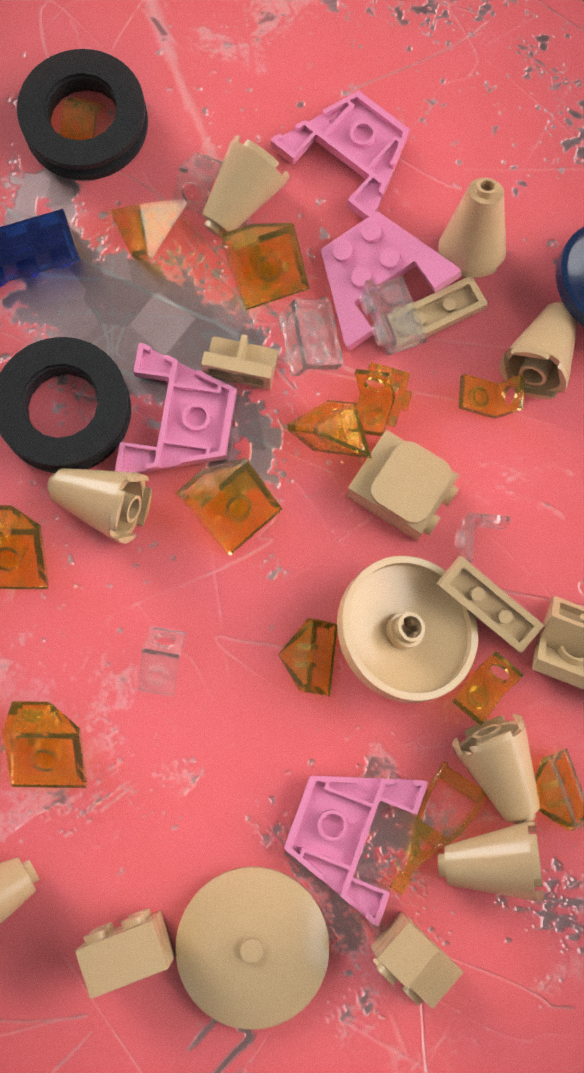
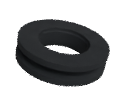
(76, 72)
(57, 358)

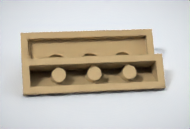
(561, 643)

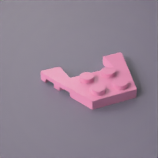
(357, 135)
(377, 252)
(194, 417)
(334, 828)

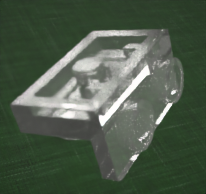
(393, 314)
(310, 336)

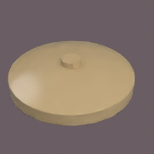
(405, 631)
(252, 947)

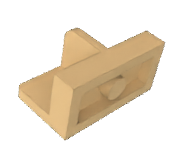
(240, 362)

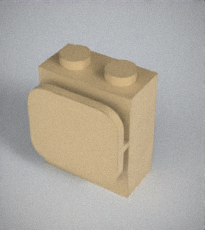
(404, 485)

